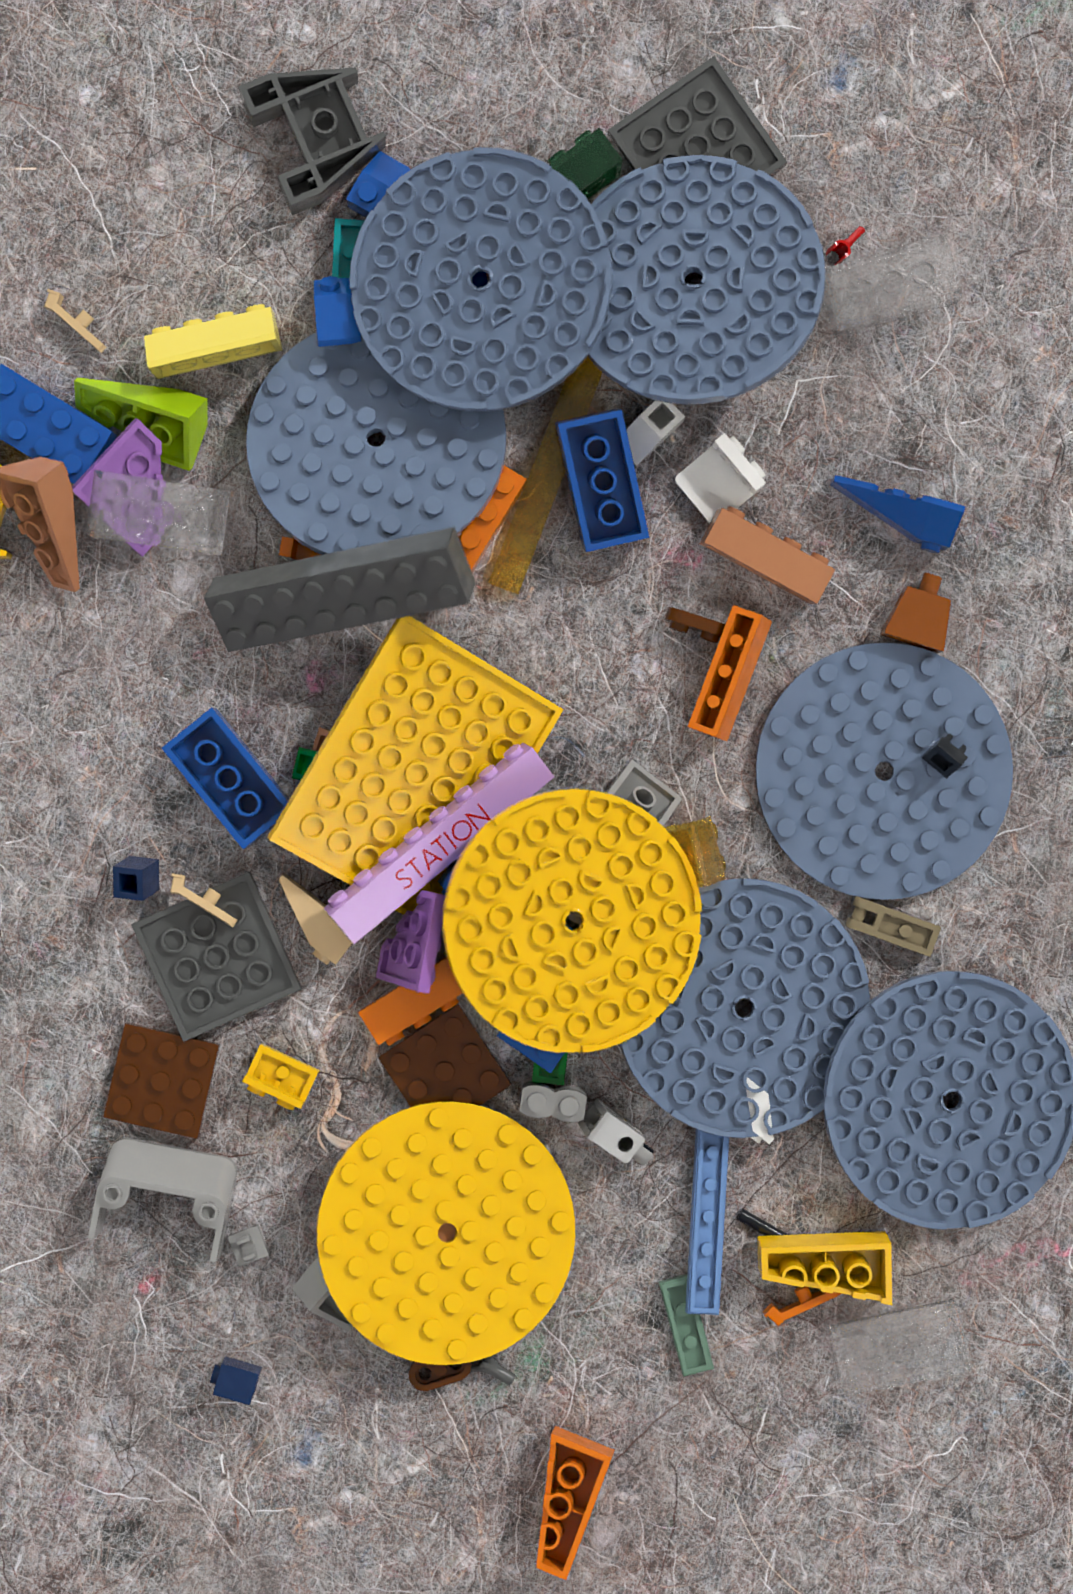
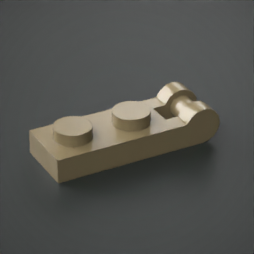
(894, 927)

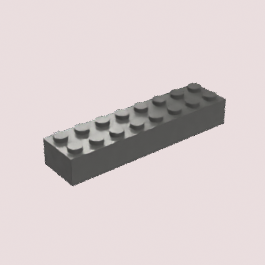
(341, 590)

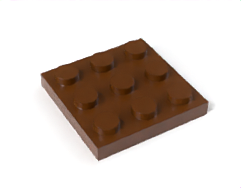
(445, 1063)
(161, 1080)

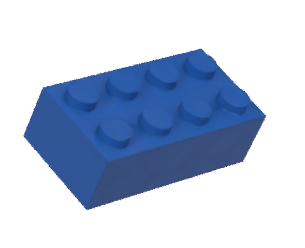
(47, 426)
(602, 479)
(227, 777)

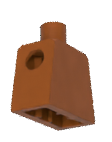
(920, 616)

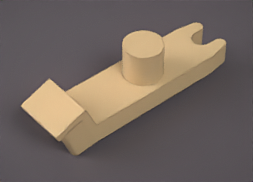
(79, 324)
(206, 903)

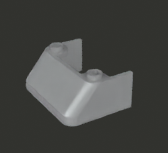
(168, 1170)

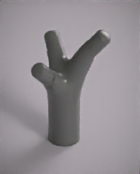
(492, 1368)

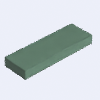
(686, 1328)

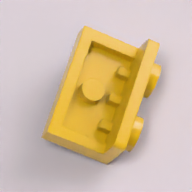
(280, 1077)

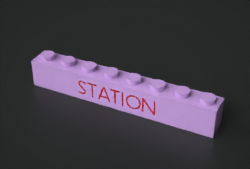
(436, 843)

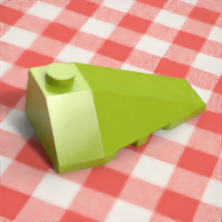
(169, 413)

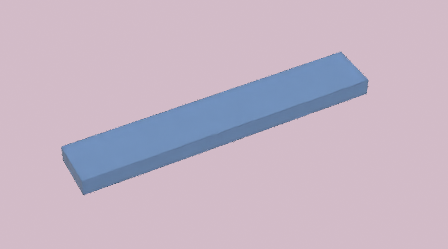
(707, 1224)

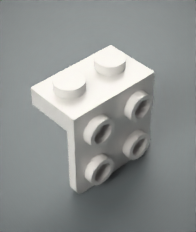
(720, 478)

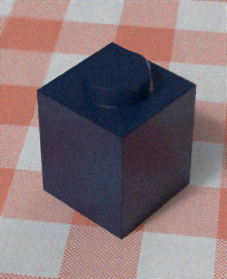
(136, 878)
(235, 1380)

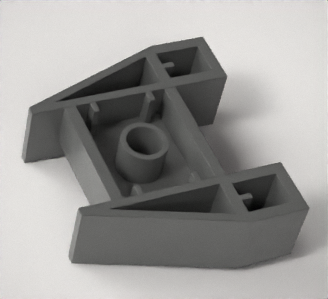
(322, 126)

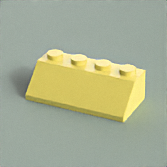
(212, 342)

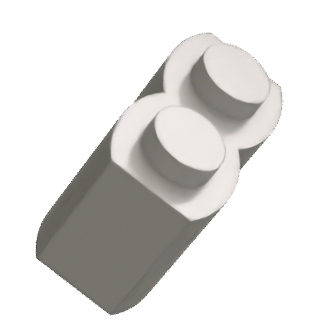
(543, 1100)

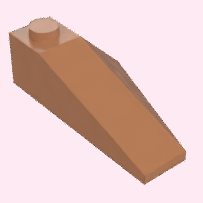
(45, 505)

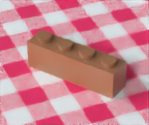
(768, 556)

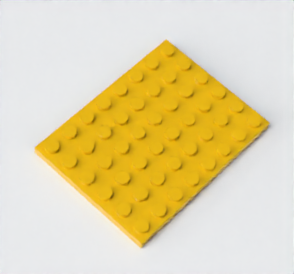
(404, 747)

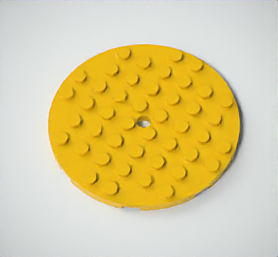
(511, 909)
(383, 1244)

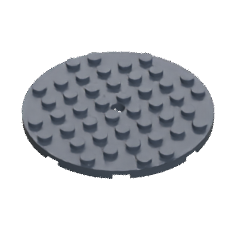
(495, 217)
(755, 291)
(336, 488)
(822, 782)
(803, 993)
(890, 1111)

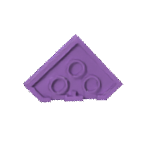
(132, 453)
(412, 953)

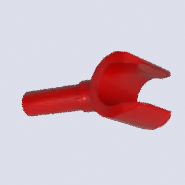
(842, 247)

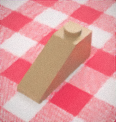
(317, 925)

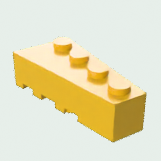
(831, 1262)

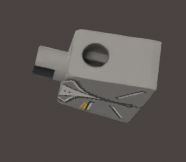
(607, 1128)

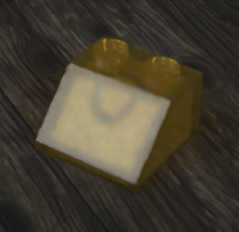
(699, 843)

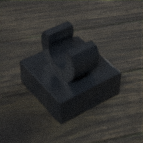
(945, 756)

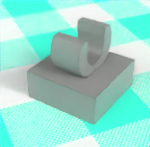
(248, 1245)

